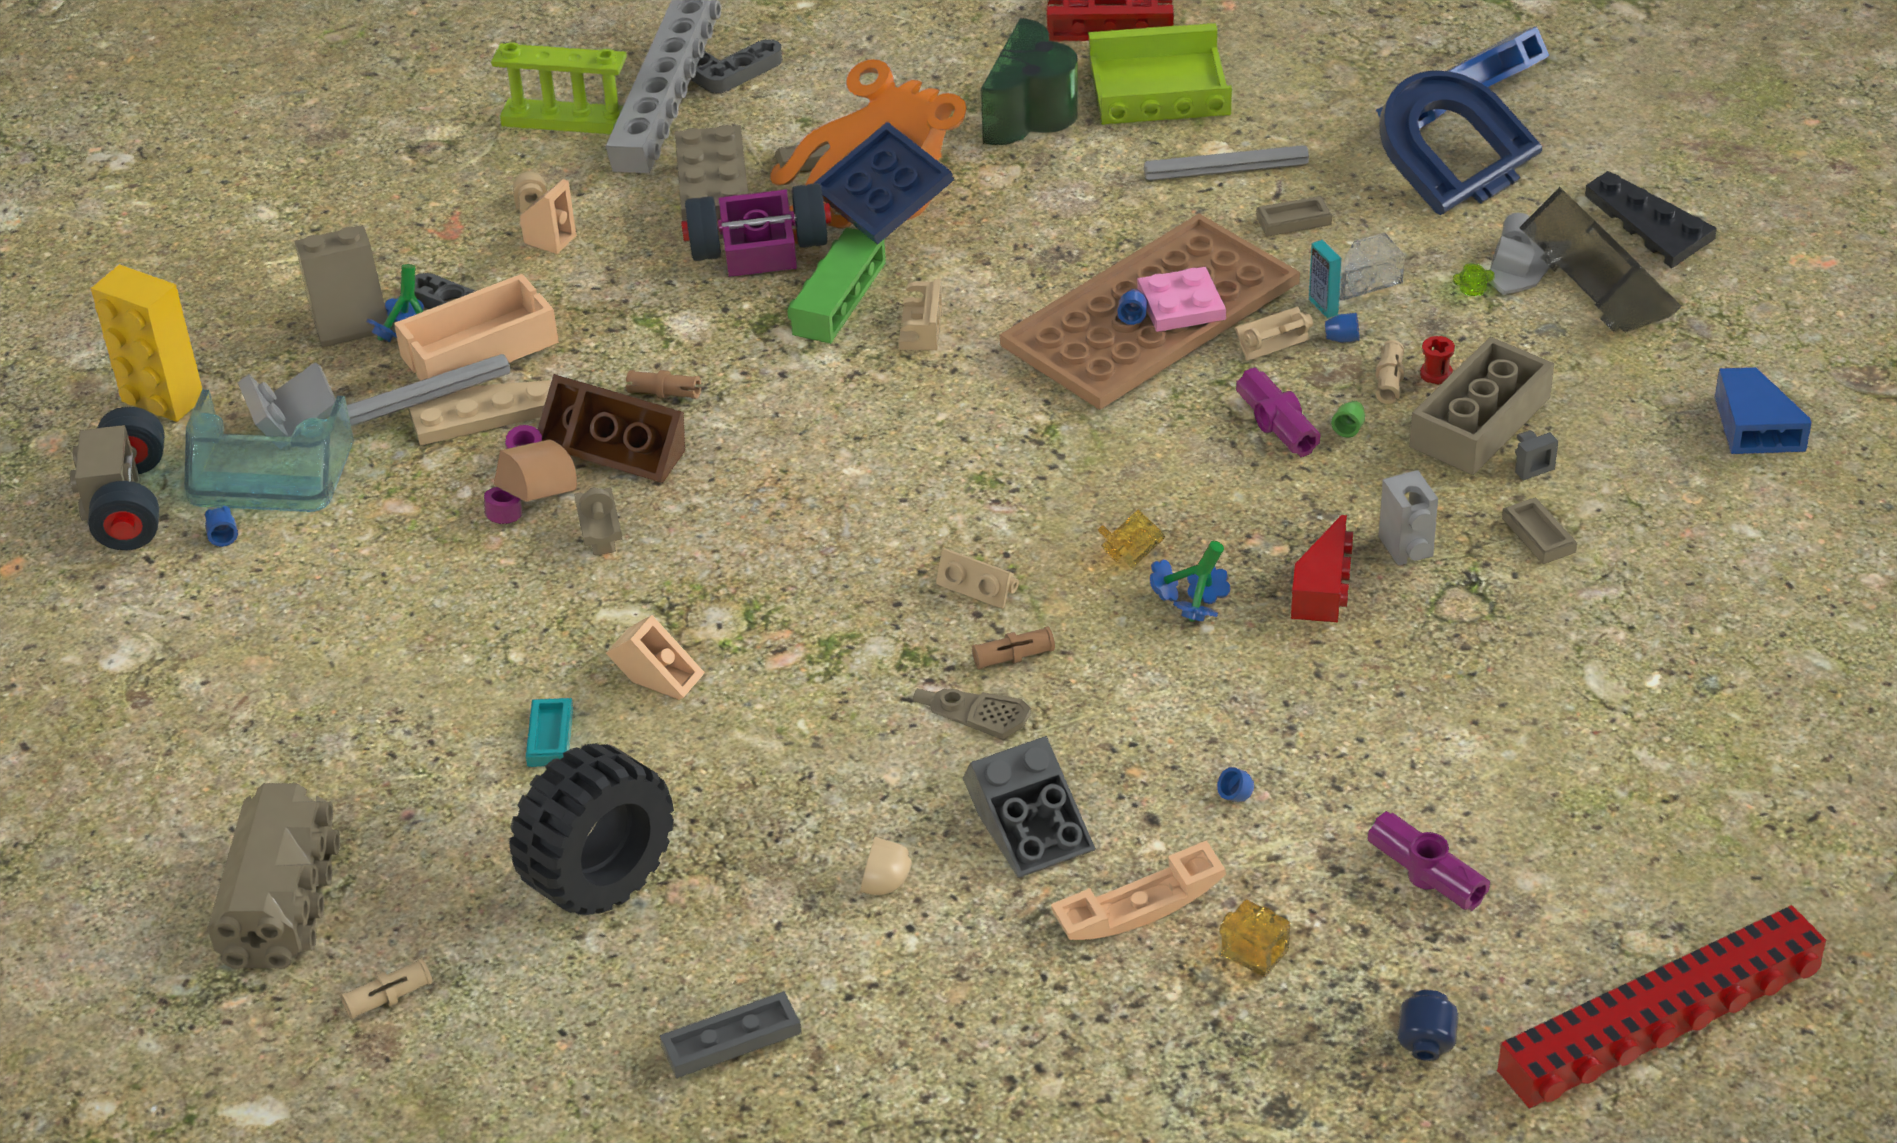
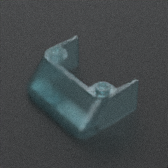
(265, 470)

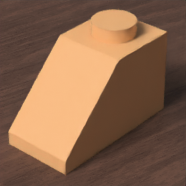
(550, 220)
(655, 659)

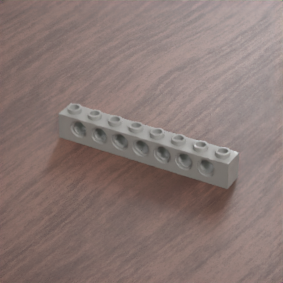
(661, 85)

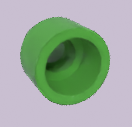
(1348, 419)

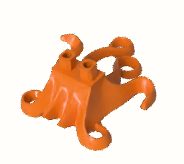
(916, 114)

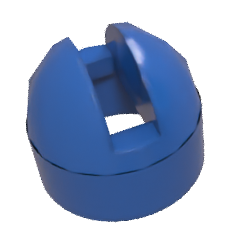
(1235, 785)

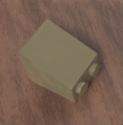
(341, 284)

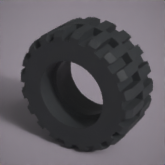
(554, 823)

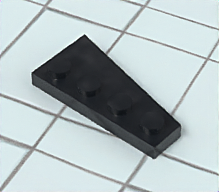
(1658, 222)

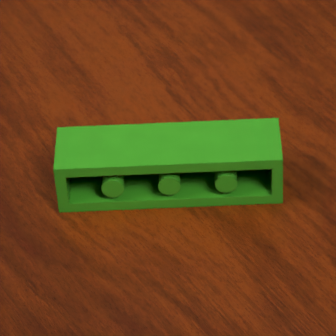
(836, 286)

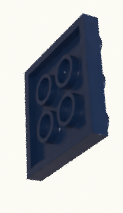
(883, 182)

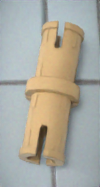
(1390, 372)
(359, 1000)

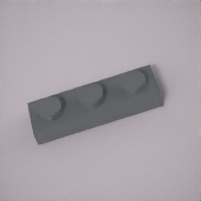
(730, 1034)

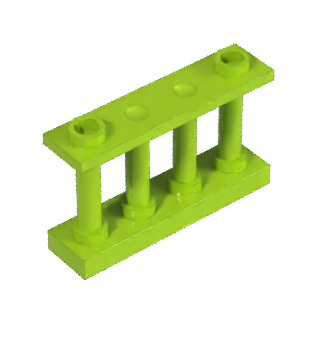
(554, 114)

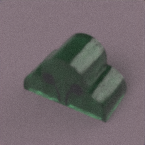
(1029, 87)

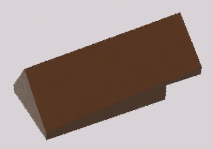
(613, 428)

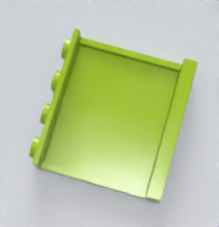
(1158, 74)

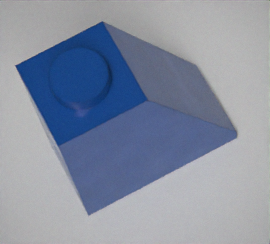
(1759, 414)

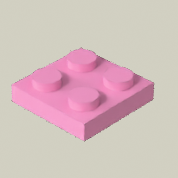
(1182, 299)

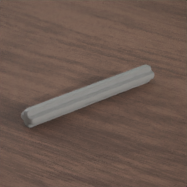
(1226, 162)
(428, 389)

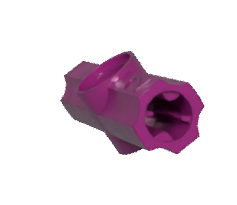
(1278, 412)
(1428, 861)

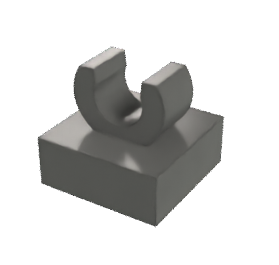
(1535, 454)

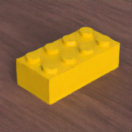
(147, 342)

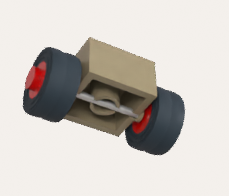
(107, 477)

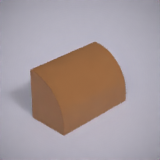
(535, 471)

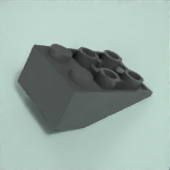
(1028, 807)

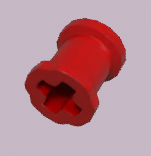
(1437, 359)

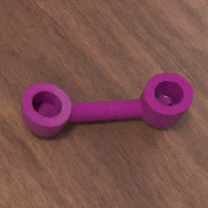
(498, 504)

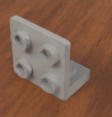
(285, 408)

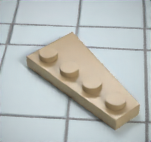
(478, 410)

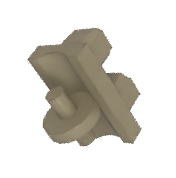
(598, 519)

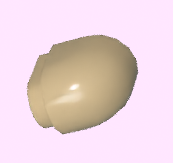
(527, 189)
(885, 868)

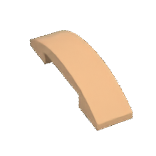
(1144, 900)

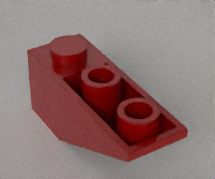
(1319, 576)

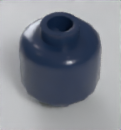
(1427, 1025)

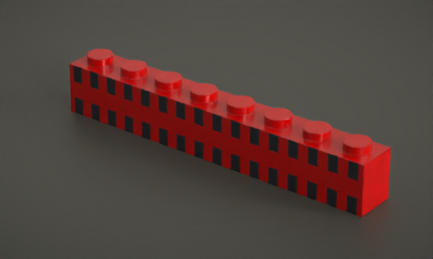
(1660, 1006)

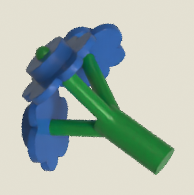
(400, 308)
(1204, 583)

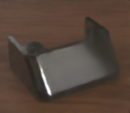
(1598, 264)

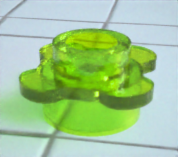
(1473, 279)

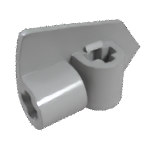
(1516, 258)

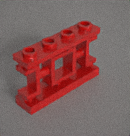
(1079, 17)

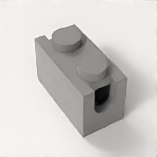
(1406, 525)

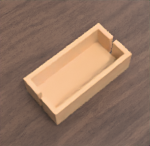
(478, 326)

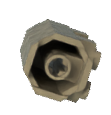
(271, 877)

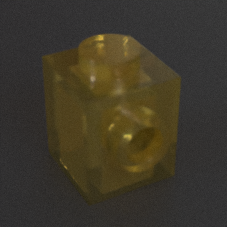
(1254, 937)

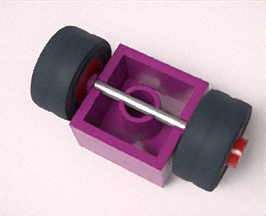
(757, 228)

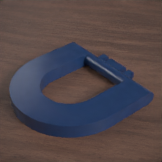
(1475, 103)

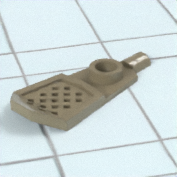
(984, 712)

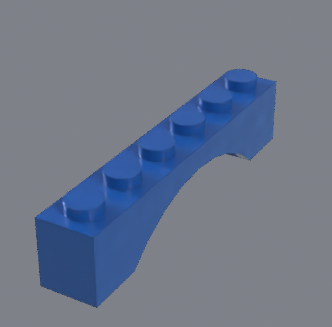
(1496, 63)

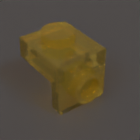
(1131, 539)

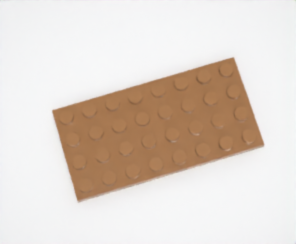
(1101, 357)

